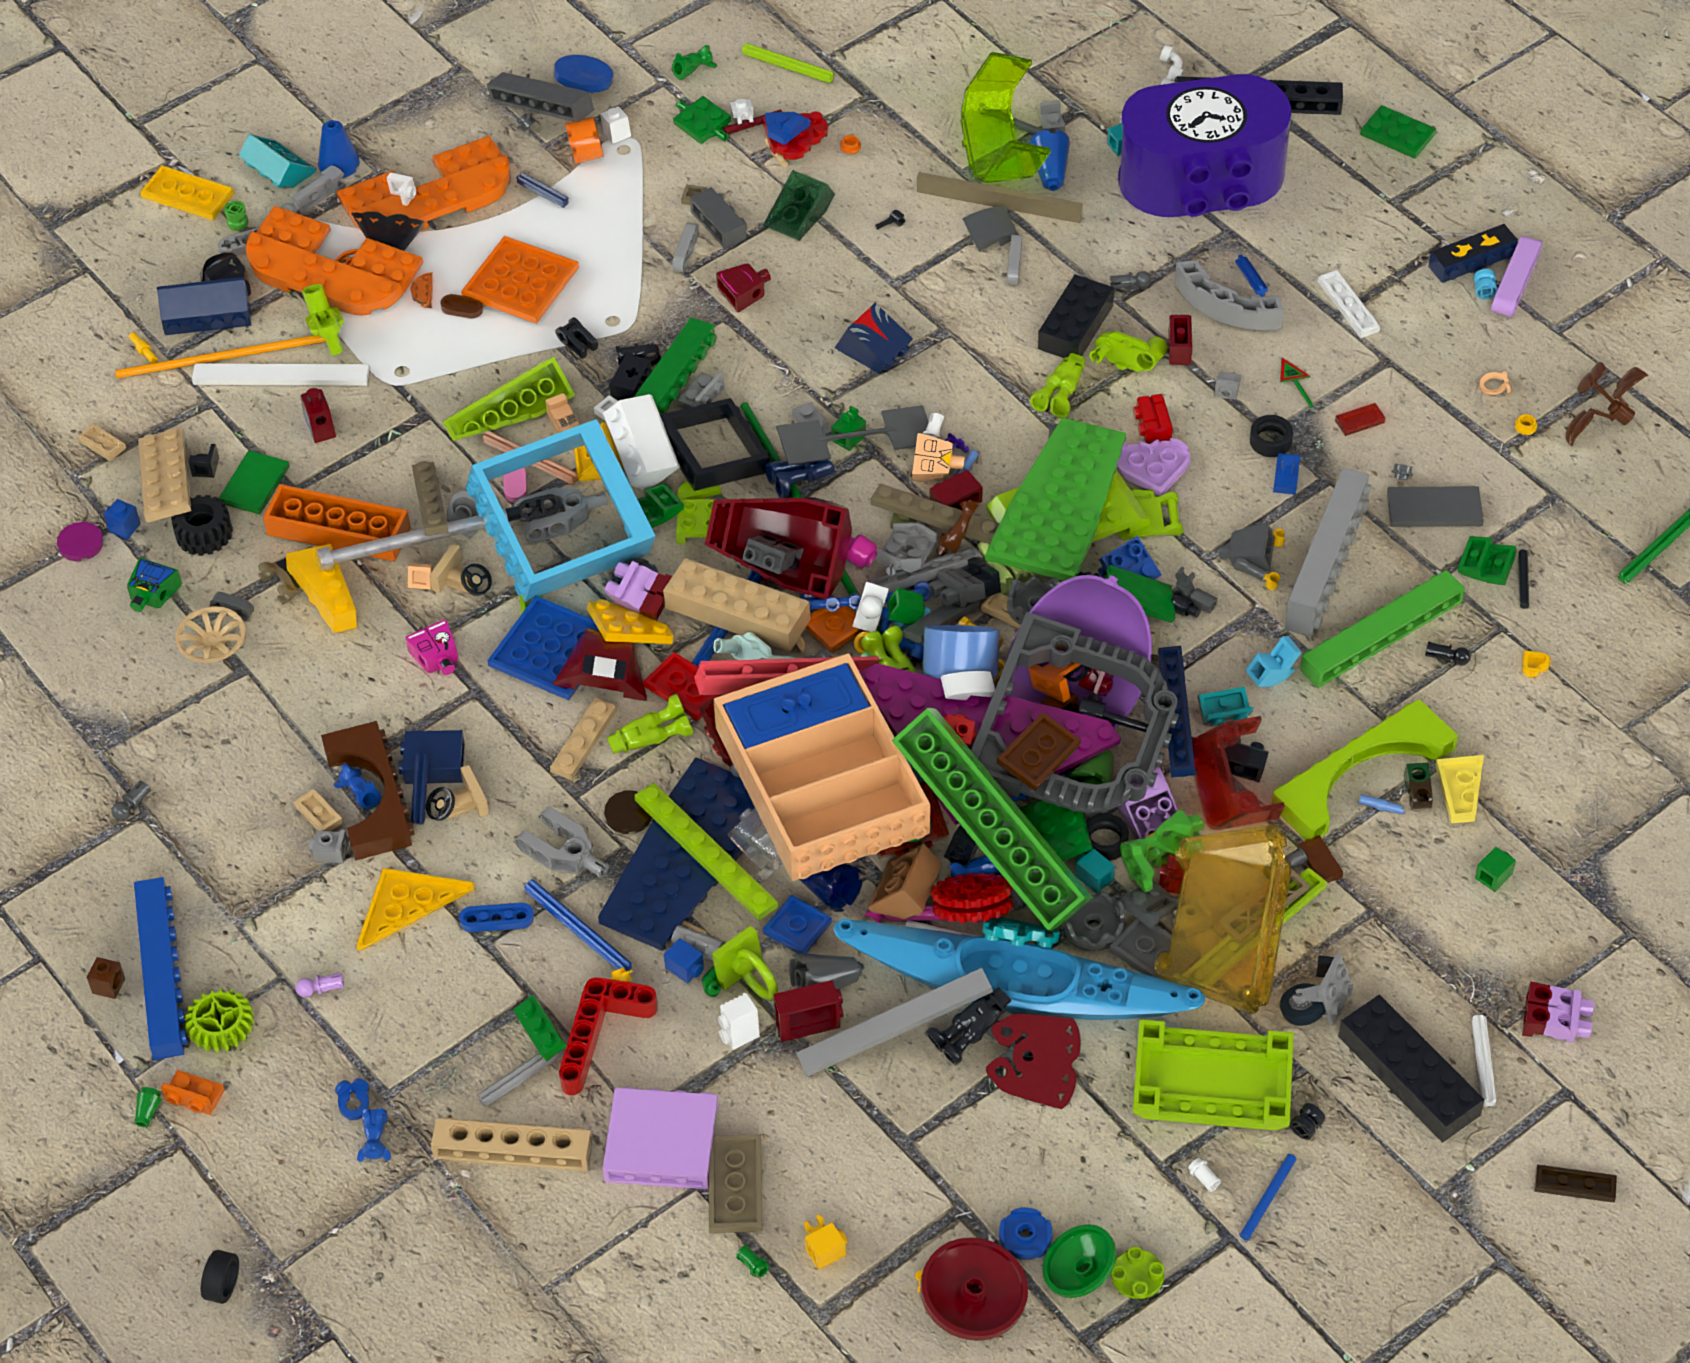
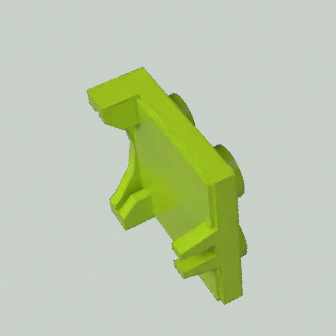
(693, 519)

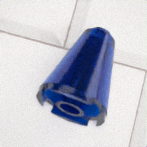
(835, 886)

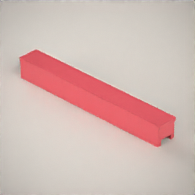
(733, 675)

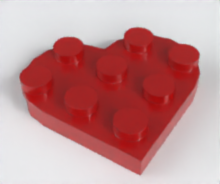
(801, 143)

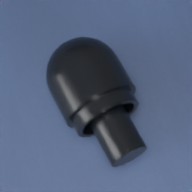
(1184, 606)

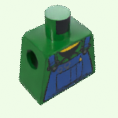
(152, 584)

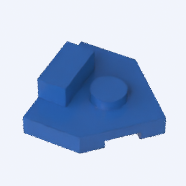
(785, 125)

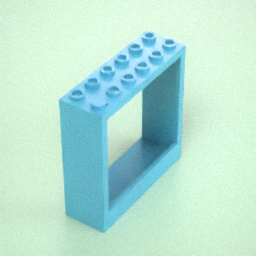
(516, 564)

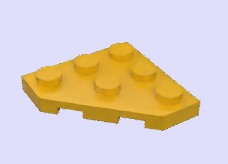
(625, 625)

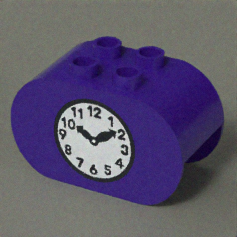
(1204, 145)

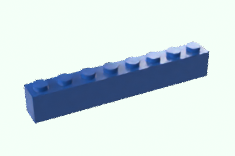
(159, 968)

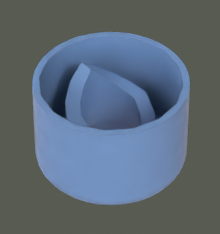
(960, 649)

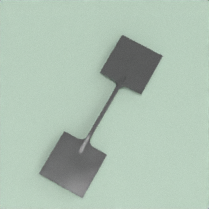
(807, 443)

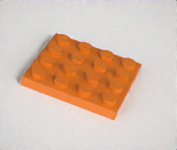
(520, 279)

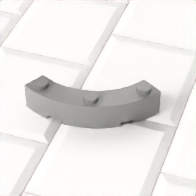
(1224, 303)

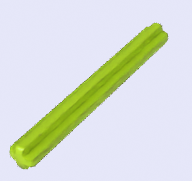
(788, 63)

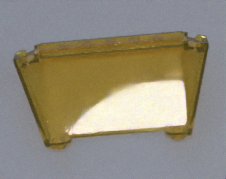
(1229, 915)

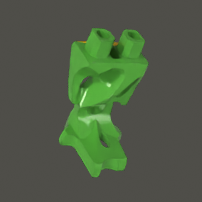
(1166, 838)

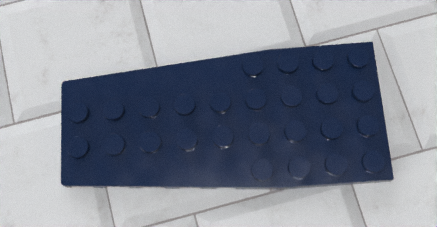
(662, 877)

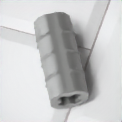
(700, 941)

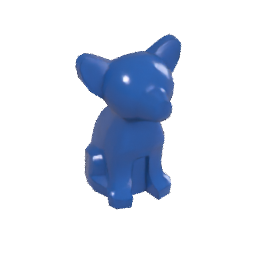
(366, 794)
(975, 866)
(373, 1128)

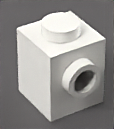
(615, 125)

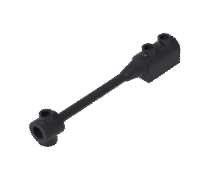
(1243, 759)

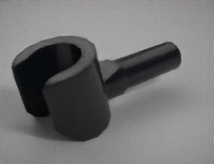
(896, 217)

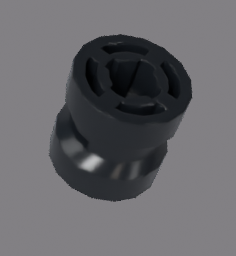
(1307, 1121)

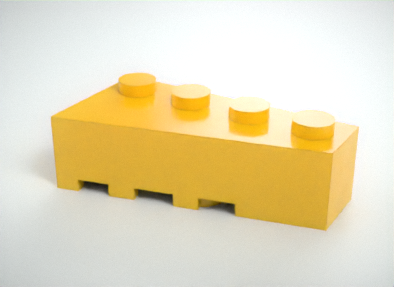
(324, 589)

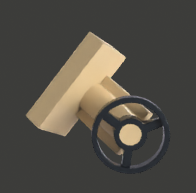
(449, 573)
(460, 801)

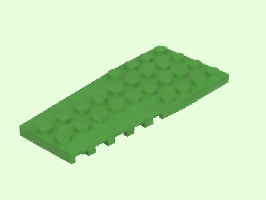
(1059, 502)

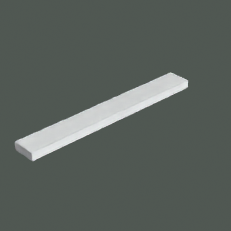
(281, 374)

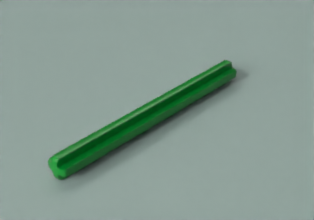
(1655, 548)

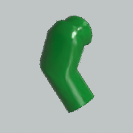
(710, 983)

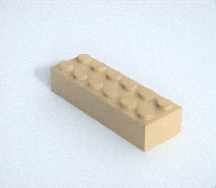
(737, 604)

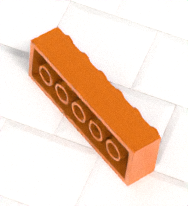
(332, 519)

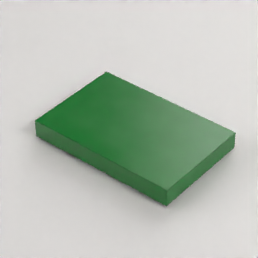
(254, 482)
(1150, 593)

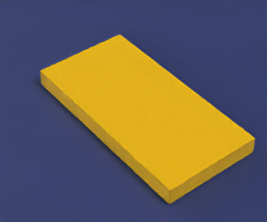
(187, 192)

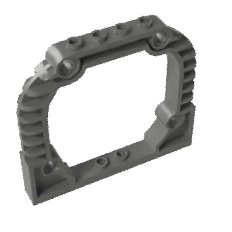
(1039, 643)

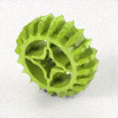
(203, 1021)

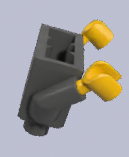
(1253, 550)

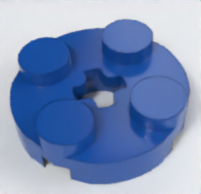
(1025, 1248)

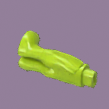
(1065, 379)
(889, 641)
(646, 729)

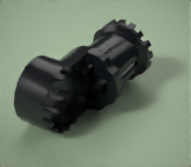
(639, 351)

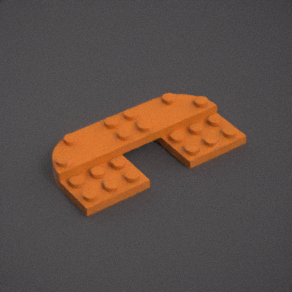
(471, 180)
(286, 259)

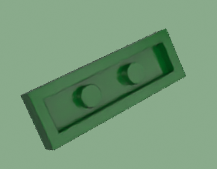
(539, 1027)

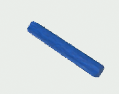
(1251, 275)

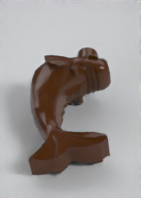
(953, 538)

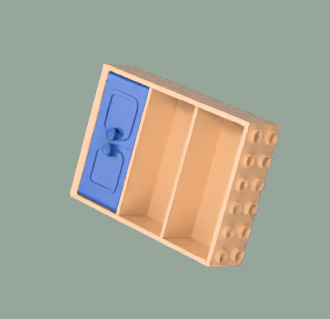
(821, 767)

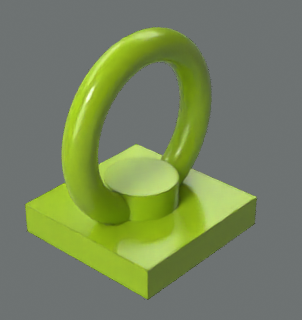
(738, 959)

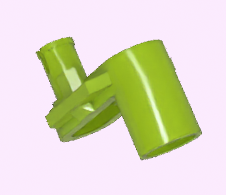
(323, 318)
(1129, 351)

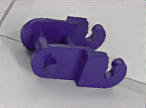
(958, 443)

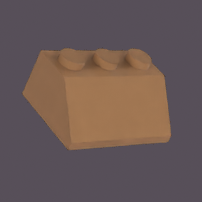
(906, 883)

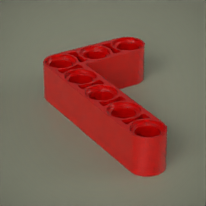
(599, 1004)

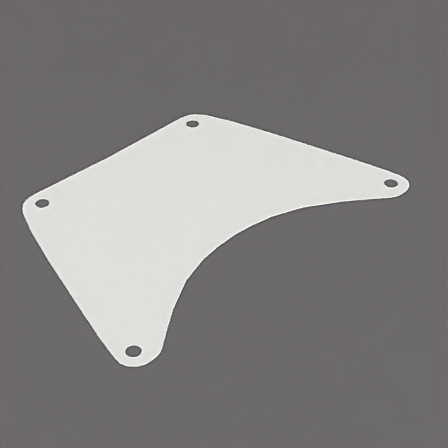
(596, 229)

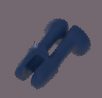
(786, 475)

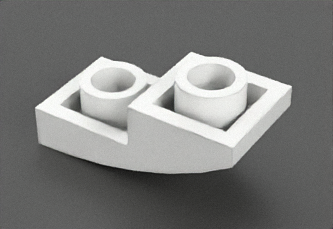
(964, 684)

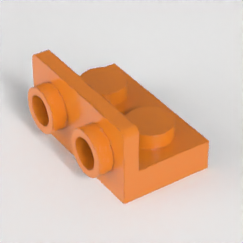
(193, 1092)

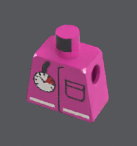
(434, 648)

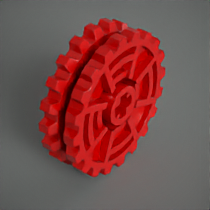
(972, 897)

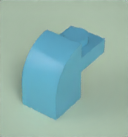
(1275, 667)

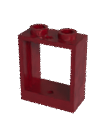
(808, 1010)

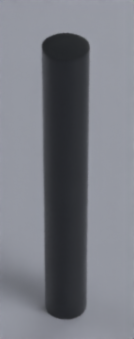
(1523, 579)

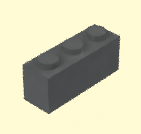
(718, 217)

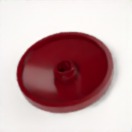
(974, 1289)

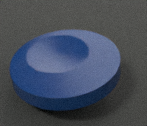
(583, 73)

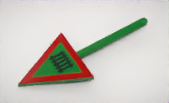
(1291, 372)

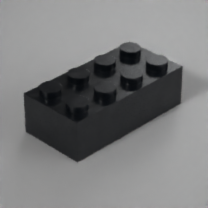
(1076, 317)

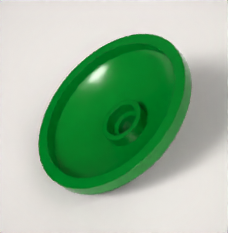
(1079, 1261)

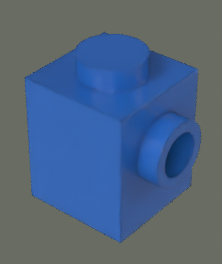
(122, 519)
(684, 961)

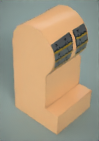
(561, 413)

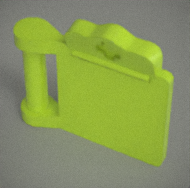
(1153, 509)

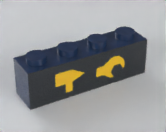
(1472, 253)

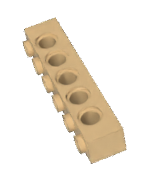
(522, 1153)

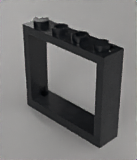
(723, 473)

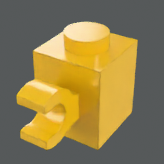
(824, 1243)

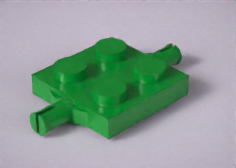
(702, 120)

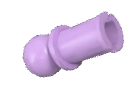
(305, 987)

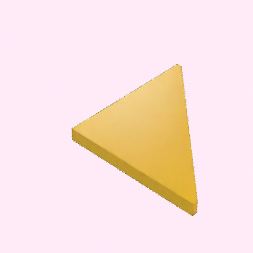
(405, 898)

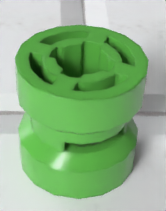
(236, 215)

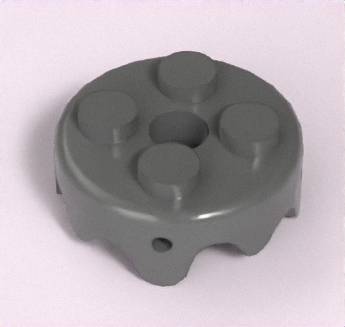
(1024, 595)
(1105, 911)

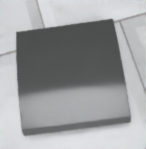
(990, 227)

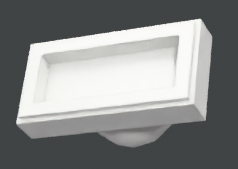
(870, 607)

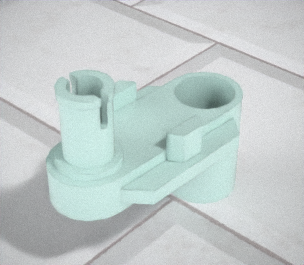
(746, 648)

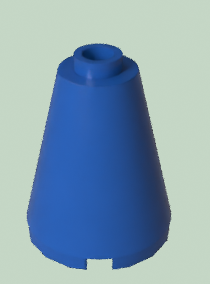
(337, 149)
(1054, 168)

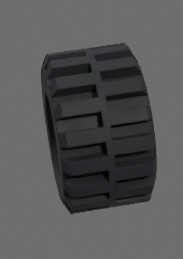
(206, 537)

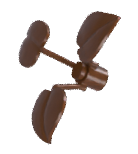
(1618, 409)

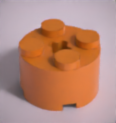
(584, 140)

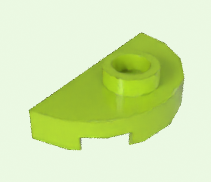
(686, 492)

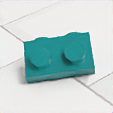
(1224, 705)

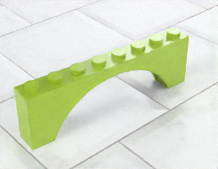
(1410, 731)

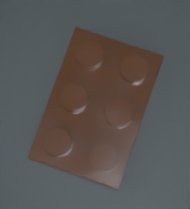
(1038, 751)

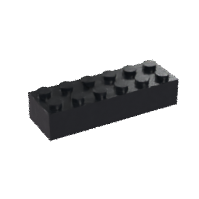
(1411, 1068)

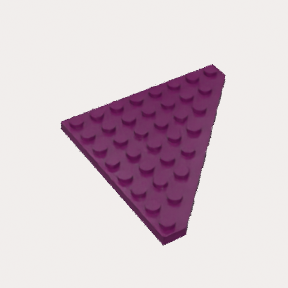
(907, 694)

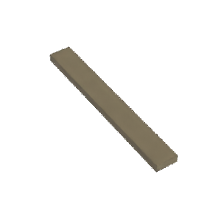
(998, 196)

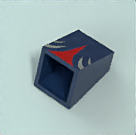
(875, 340)

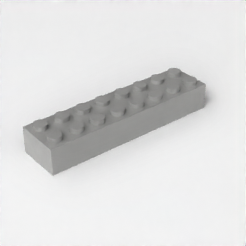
(1328, 552)

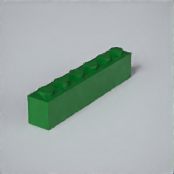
(678, 363)

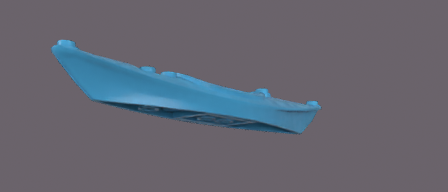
(1031, 975)

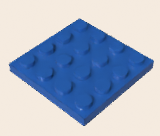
(541, 645)

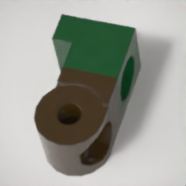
(1418, 785)

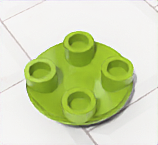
(1137, 1273)

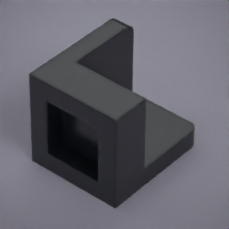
(204, 464)

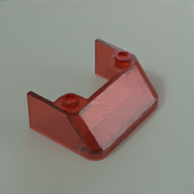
(1214, 781)

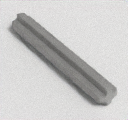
(515, 1078)

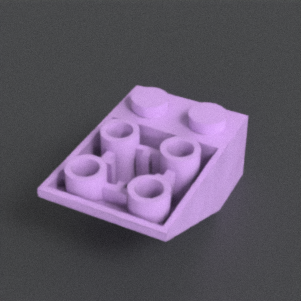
(1149, 813)

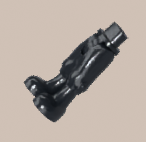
(974, 1020)

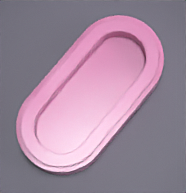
(515, 485)

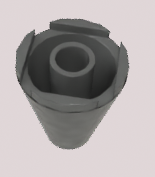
(815, 968)

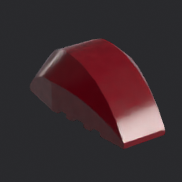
(809, 522)

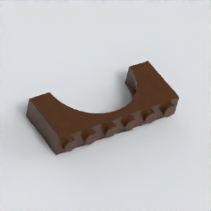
(386, 826)

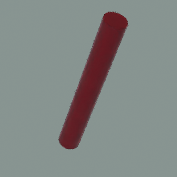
(745, 124)

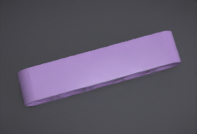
(1516, 276)

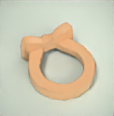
(1501, 376)

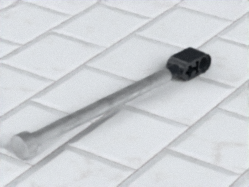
(327, 558)

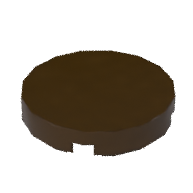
(625, 814)

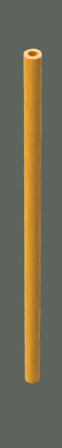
(217, 356)

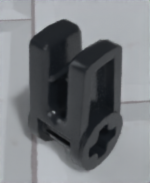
(575, 336)

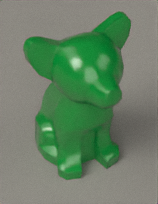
(687, 64)

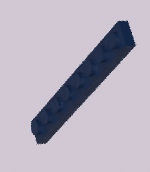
(1180, 745)

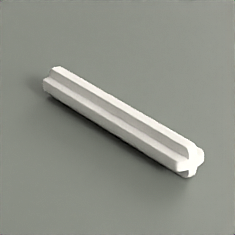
(1483, 1059)

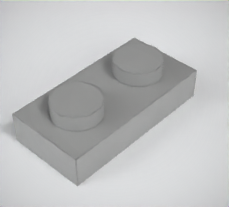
(809, 413)

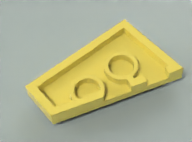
(1460, 786)

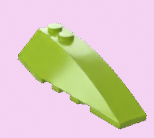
(511, 402)

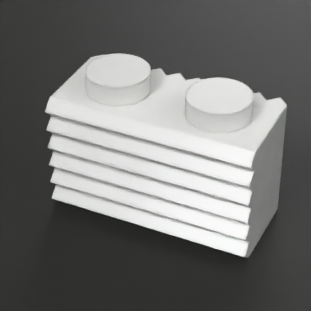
(738, 1021)

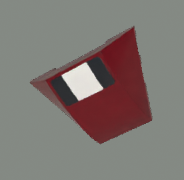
(603, 666)

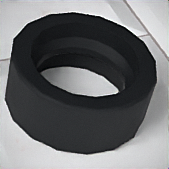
(1273, 423)
(1109, 822)
(219, 1276)

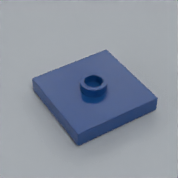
(797, 925)

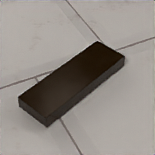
(1575, 1183)

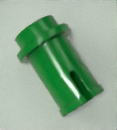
(756, 1265)

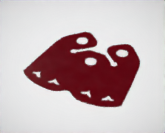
(1050, 1063)

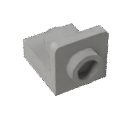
(1051, 116)
(1227, 385)

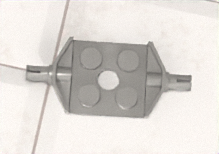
(907, 547)

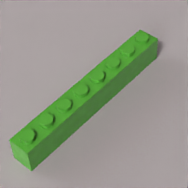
(1381, 628)

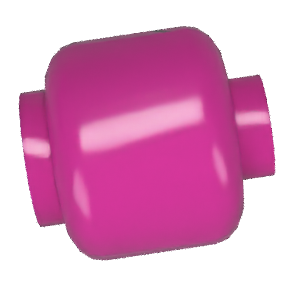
(861, 551)

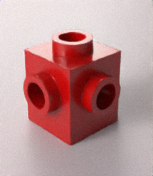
(962, 727)

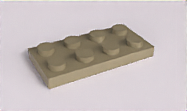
(735, 1184)

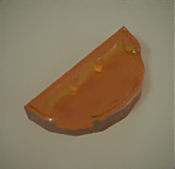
(423, 290)

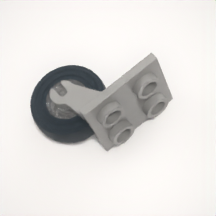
(1308, 1003)

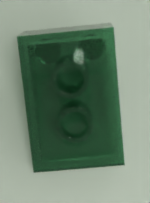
(799, 205)

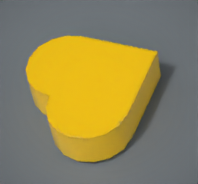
(1534, 663)

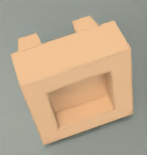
(419, 575)

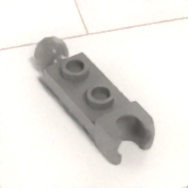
(316, 191)

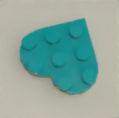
(1019, 932)

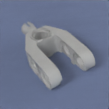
(575, 513)
(575, 853)

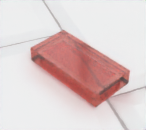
(1360, 419)

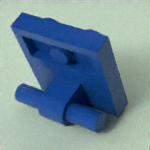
(1130, 557)

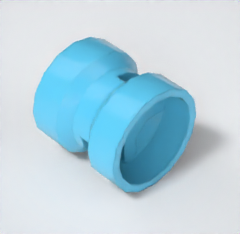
(1485, 284)

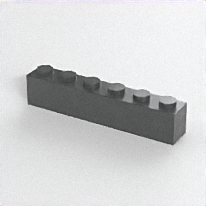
(540, 97)

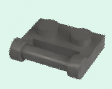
(1142, 904)

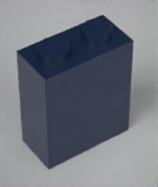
(445, 754)

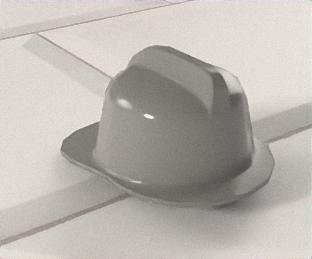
(461, 507)

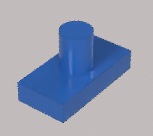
(1286, 473)

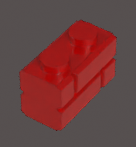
(1153, 418)

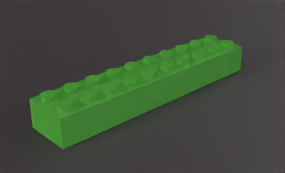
(992, 819)

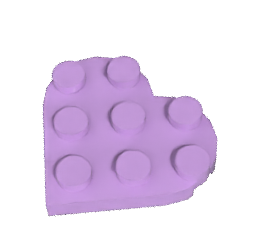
(1154, 464)

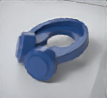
(344, 1090)

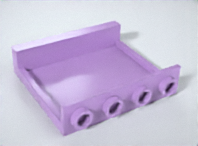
(660, 1138)

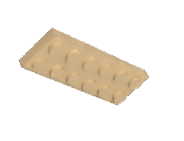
(164, 474)

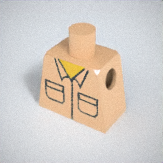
(934, 459)

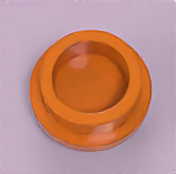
(850, 144)

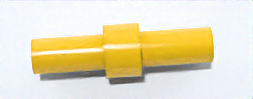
(143, 347)

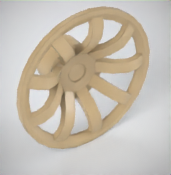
(211, 640)

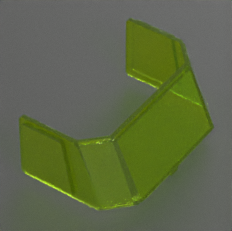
(989, 123)

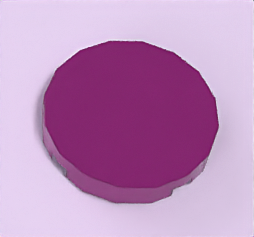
(80, 541)

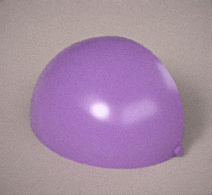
(1107, 615)

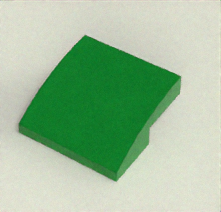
(660, 504)
(1487, 560)

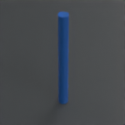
(1267, 1197)

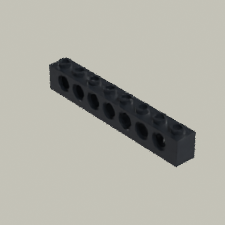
(1306, 96)

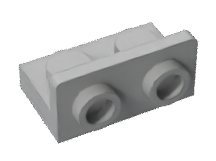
(702, 390)

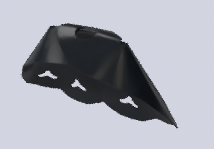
(387, 230)
(218, 268)

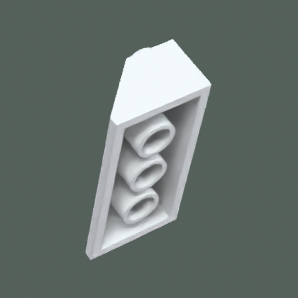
(641, 441)

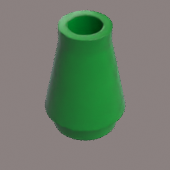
(146, 1105)

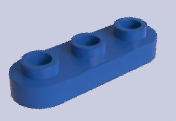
(486, 914)

